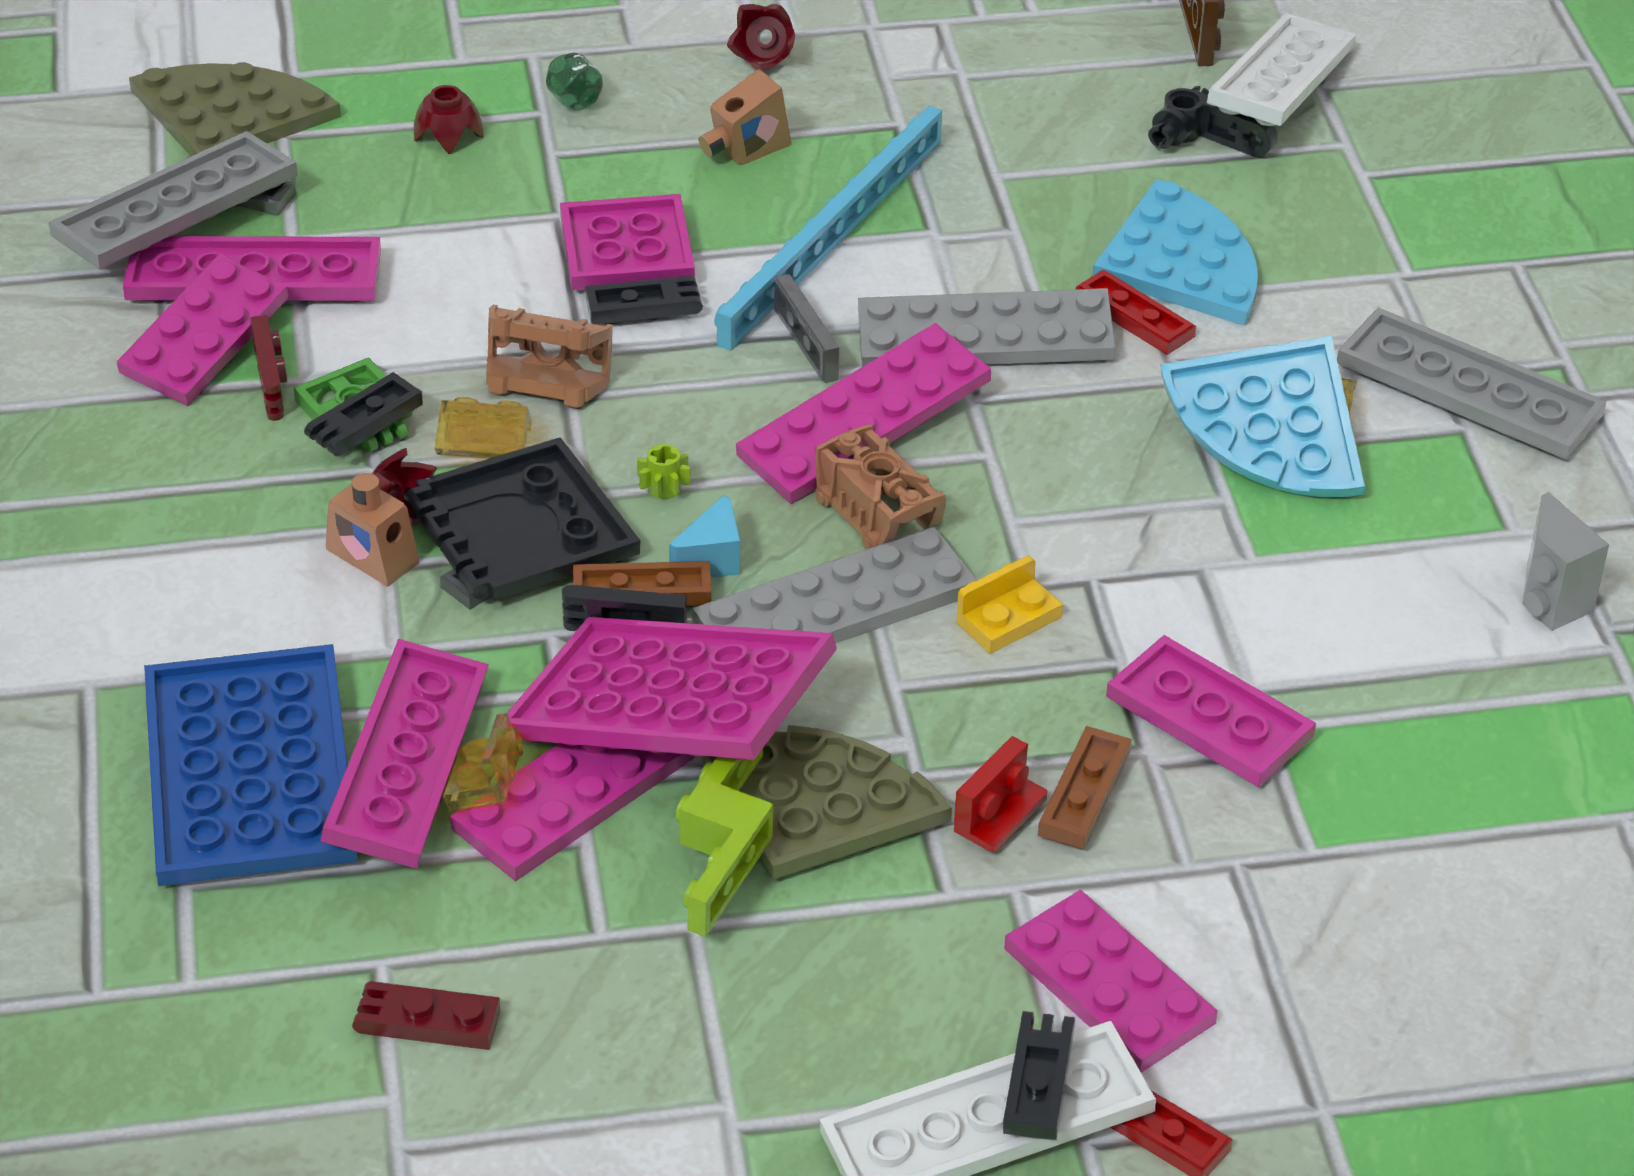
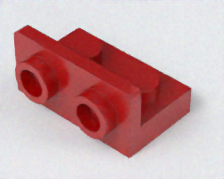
(997, 797)

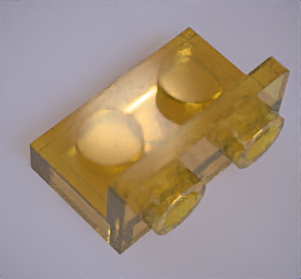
(481, 428)
(485, 767)

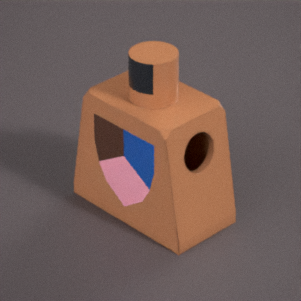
(748, 121)
(371, 530)

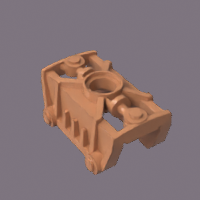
(542, 371)
(857, 484)

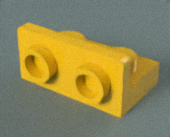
(1006, 605)

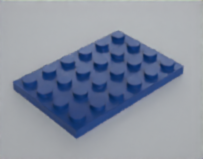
(244, 763)

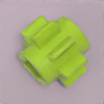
(663, 471)

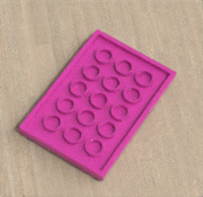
(671, 687)

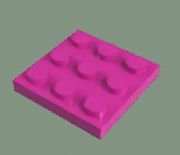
(626, 240)

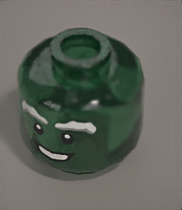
(574, 81)

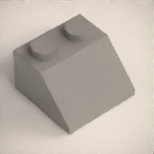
(1562, 566)

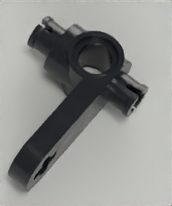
(1189, 115)

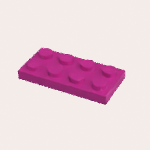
(201, 330)
(1211, 710)
(1110, 977)

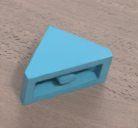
(711, 539)

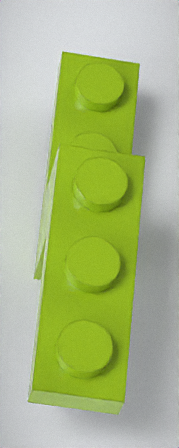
(728, 828)

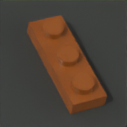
(680, 578)
(1084, 787)

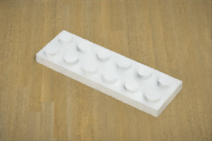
(1281, 70)
(958, 1120)

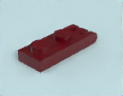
(270, 369)
(427, 1015)

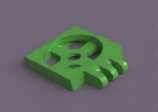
(344, 384)

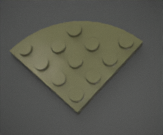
(219, 101)
(836, 798)

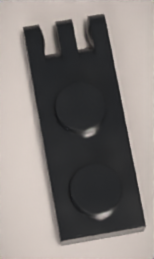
(643, 300)
(364, 414)
(600, 602)
(1038, 1078)

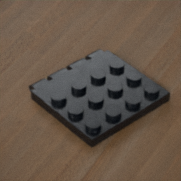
(521, 520)

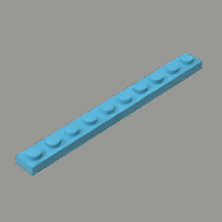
(829, 226)

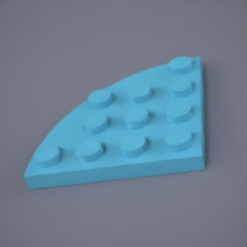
(1184, 254)
(1272, 415)

